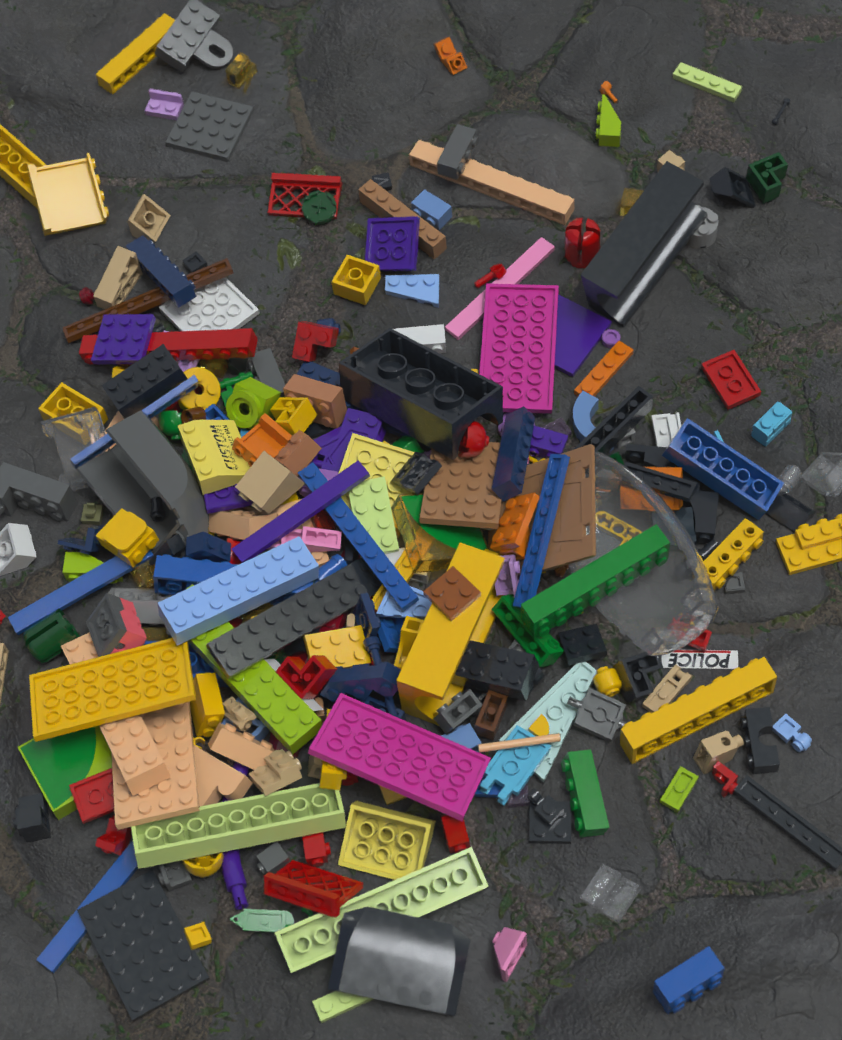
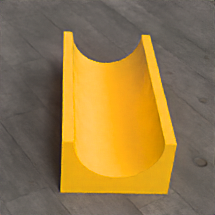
(440, 643)

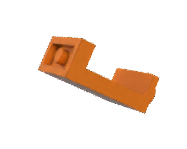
(265, 436)

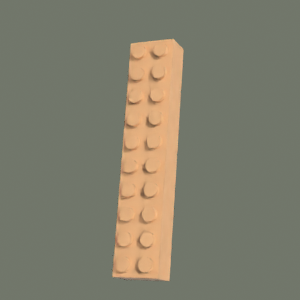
(126, 737)

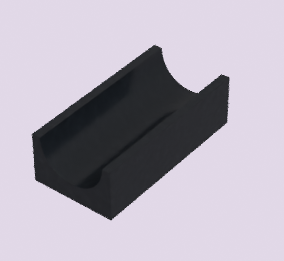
(644, 244)
(419, 390)

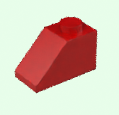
(455, 834)

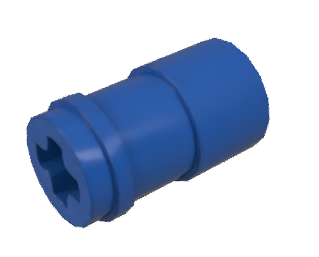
(334, 564)

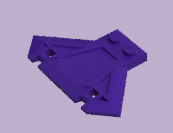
(335, 443)

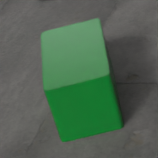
(408, 443)

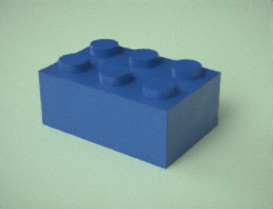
(688, 980)

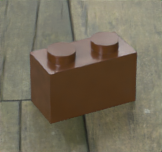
(491, 715)

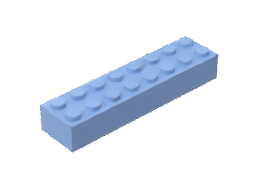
(238, 590)

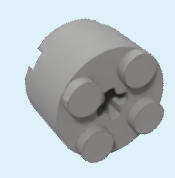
(707, 231)

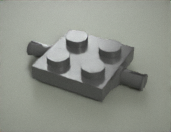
(598, 714)

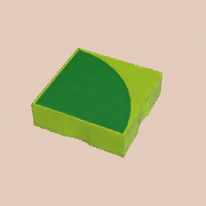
(64, 761)

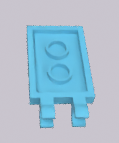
(513, 766)

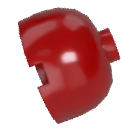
(473, 441)

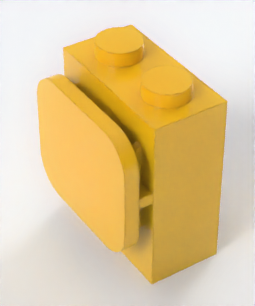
(127, 537)

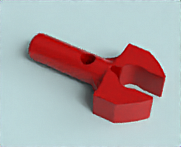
(496, 271)

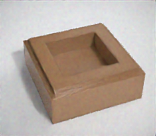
(321, 713)

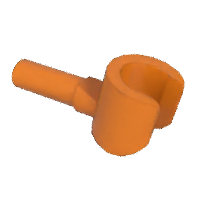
(605, 89)

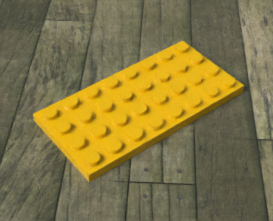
(110, 688)

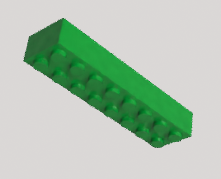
(595, 581)

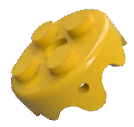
(210, 389)

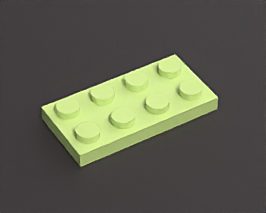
(373, 510)

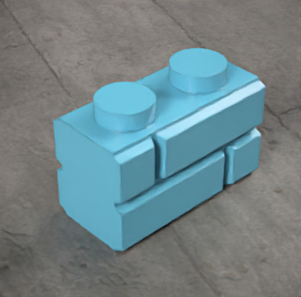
(771, 423)

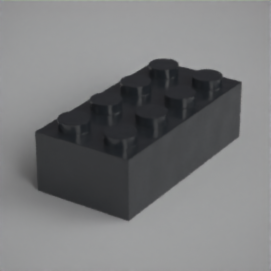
(144, 382)
(496, 669)

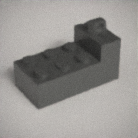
(34, 492)

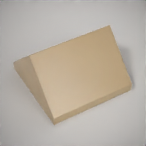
(147, 219)

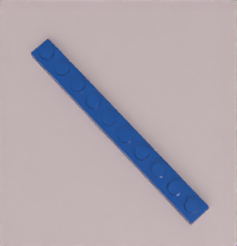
(362, 542)

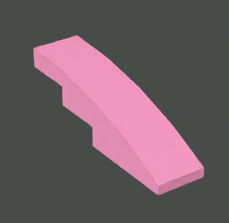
(314, 538)

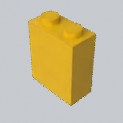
(208, 707)

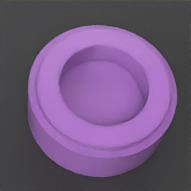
(610, 338)

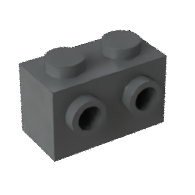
(458, 711)

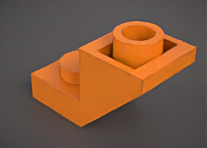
(449, 57)

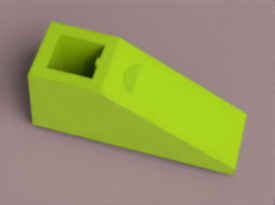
(609, 123)
(78, 564)

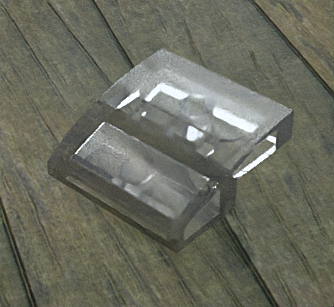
(610, 893)

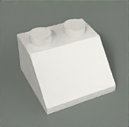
(15, 548)

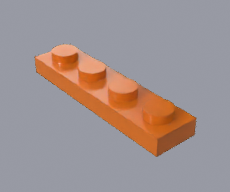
(605, 369)

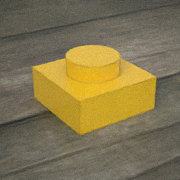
(197, 935)

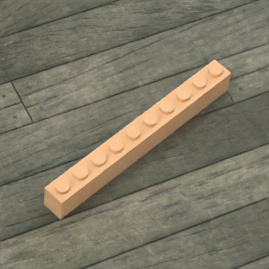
(498, 185)

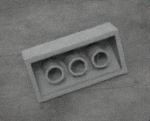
(144, 601)

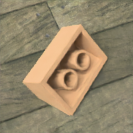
(239, 522)

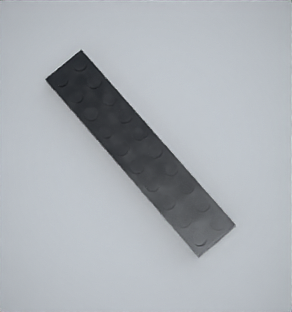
(292, 618)

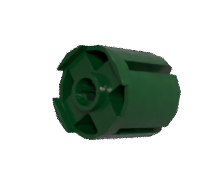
(48, 635)

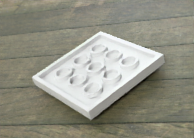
(214, 308)

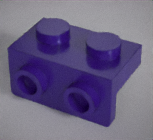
(547, 442)

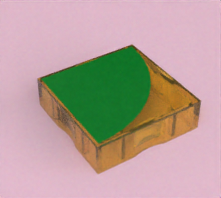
(430, 545)

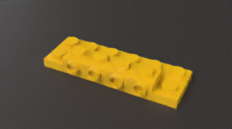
(812, 545)

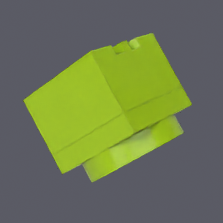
(250, 402)

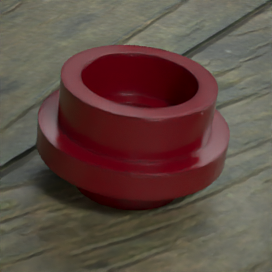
(86, 296)

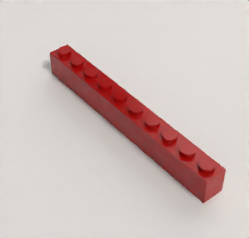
(193, 344)

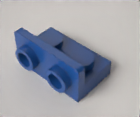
(390, 633)

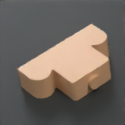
(218, 779)

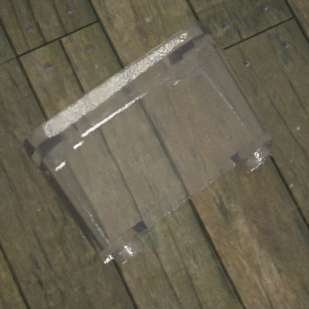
(72, 435)

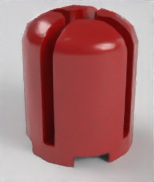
(576, 241)

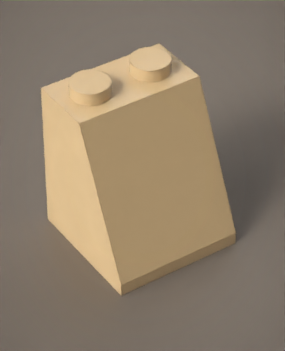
(268, 483)

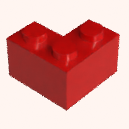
(311, 335)
(308, 677)

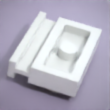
(665, 428)

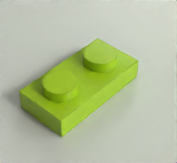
(679, 789)

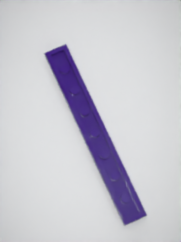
(301, 512)

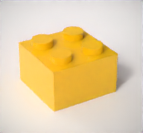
(356, 279)

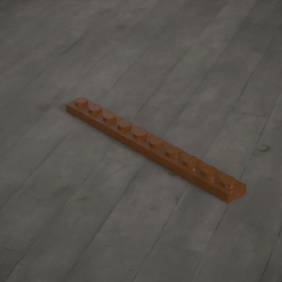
(145, 301)

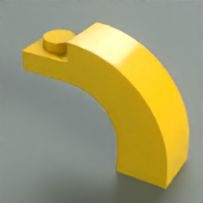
(407, 637)

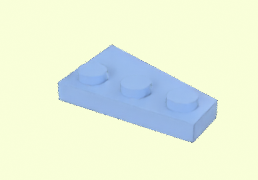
(417, 287)
(390, 608)

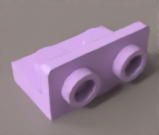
(164, 104)

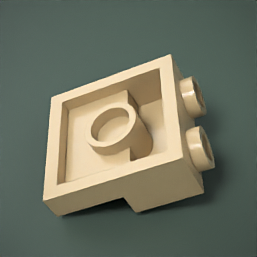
(278, 773)

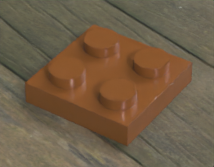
(452, 593)

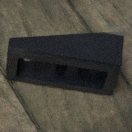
(169, 547)

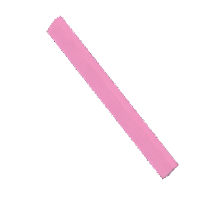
(515, 274)

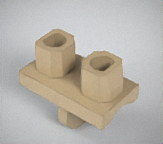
(238, 714)

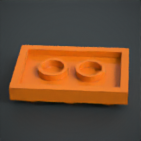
(514, 522)

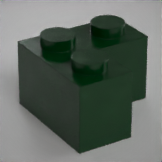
(766, 176)

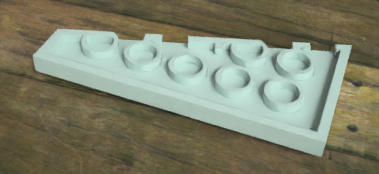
(557, 711)

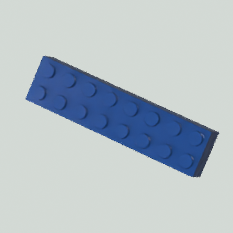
(177, 574)

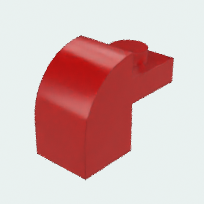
(114, 840)

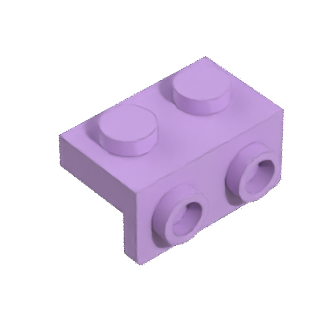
(508, 577)

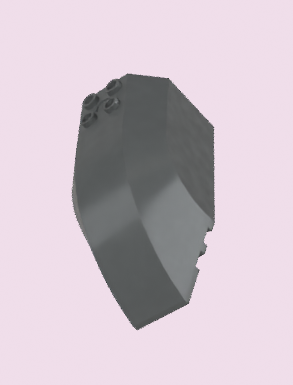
(143, 468)

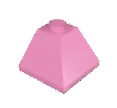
(508, 950)

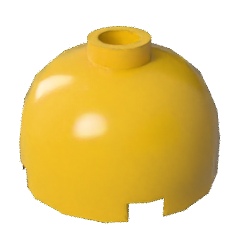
(204, 865)

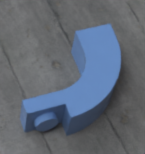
(583, 411)

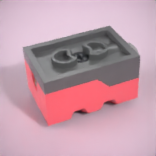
(115, 626)

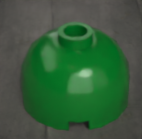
(169, 424)

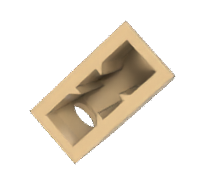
(717, 748)

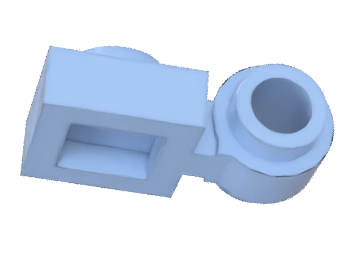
(788, 729)

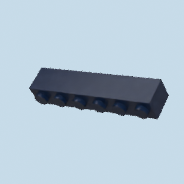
(162, 271)
(513, 454)

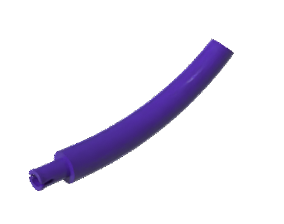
(232, 866)

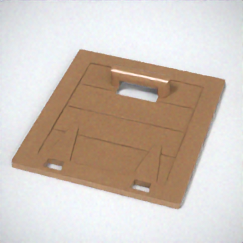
(574, 511)

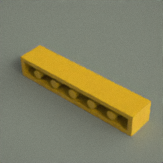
(134, 56)

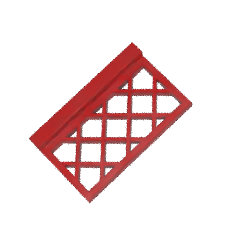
(302, 182)
(308, 895)

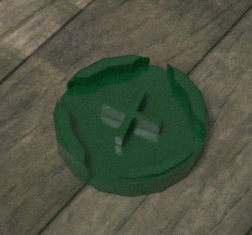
(319, 207)

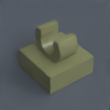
(92, 514)

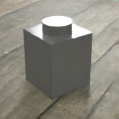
(272, 859)

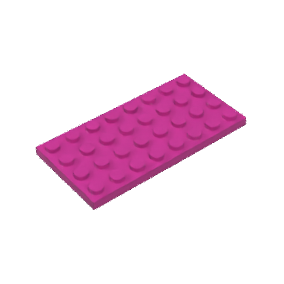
(521, 344)
(400, 756)

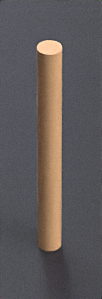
(519, 742)

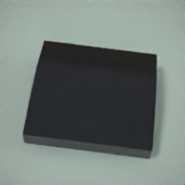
(416, 473)

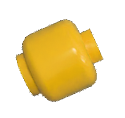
(607, 681)

